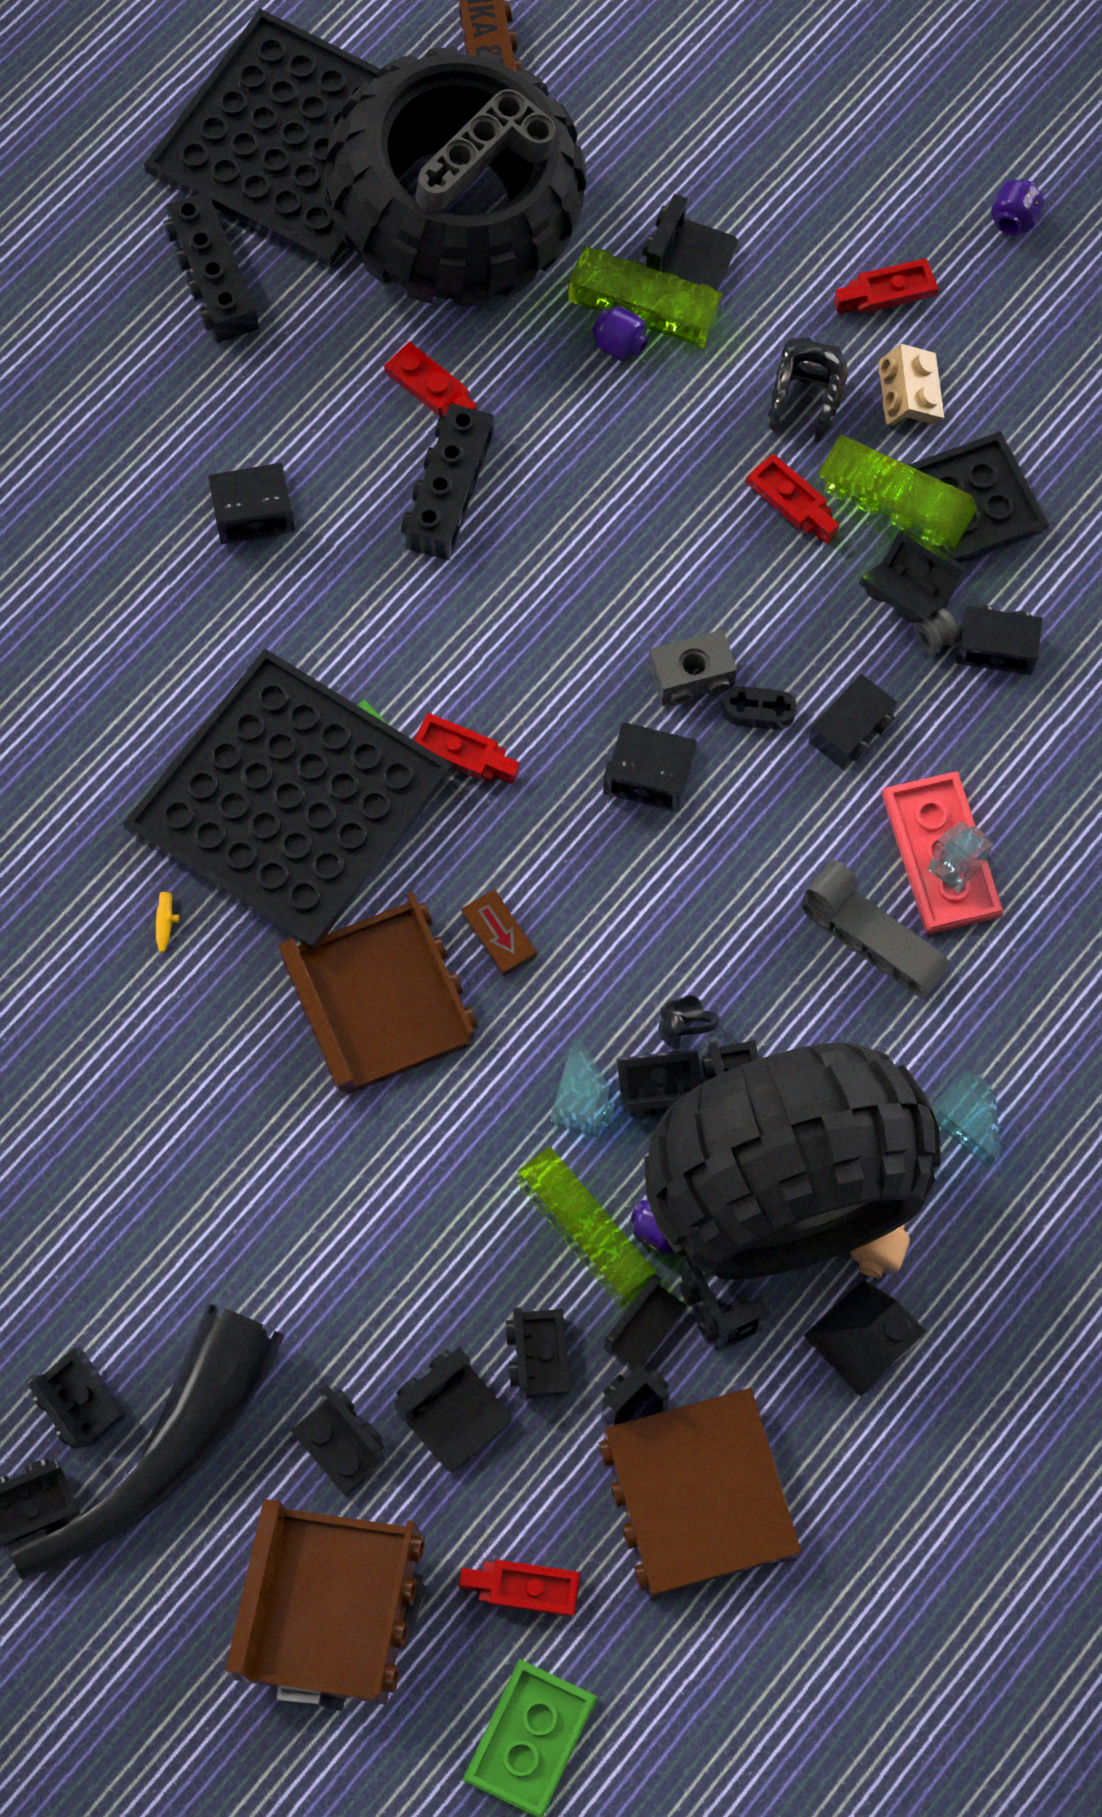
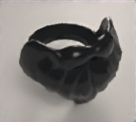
(683, 1010)

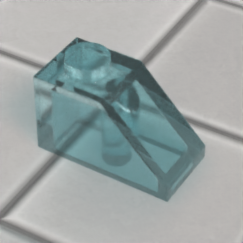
(960, 855)
(582, 1095)
(970, 1117)

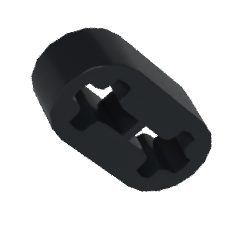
(759, 708)

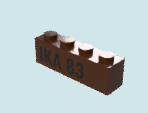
(487, 29)

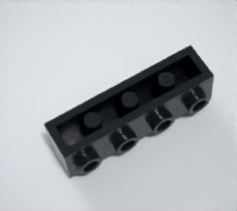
(211, 266)
(448, 482)

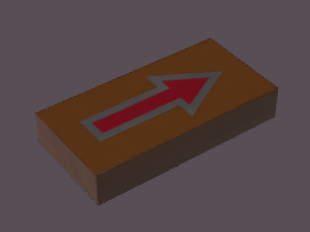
(498, 933)

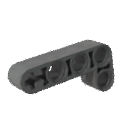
(478, 154)
(871, 932)

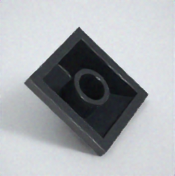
(865, 1336)

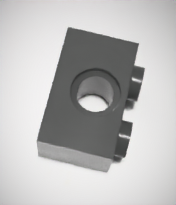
(705, 652)

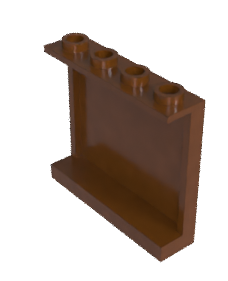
(380, 997)
(699, 1493)
(325, 1604)

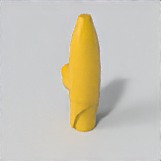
(164, 920)

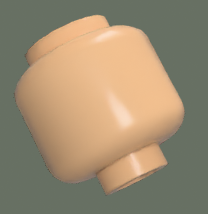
(883, 1254)

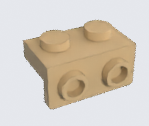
(910, 385)

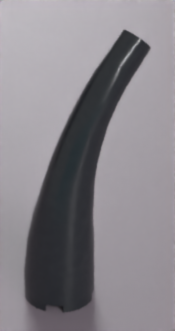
(206, 1400)

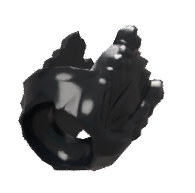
(815, 364)

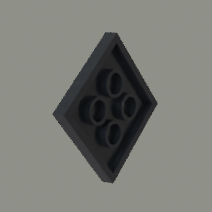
(999, 489)

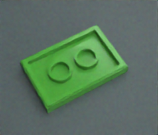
(530, 1739)

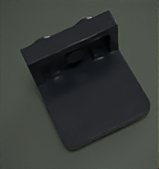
(688, 248)
(914, 578)
(451, 1410)

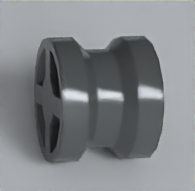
(937, 632)

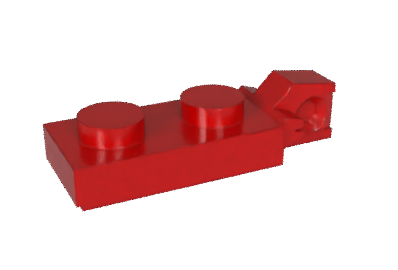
(887, 288)
(427, 380)
(793, 498)
(466, 750)
(524, 1587)

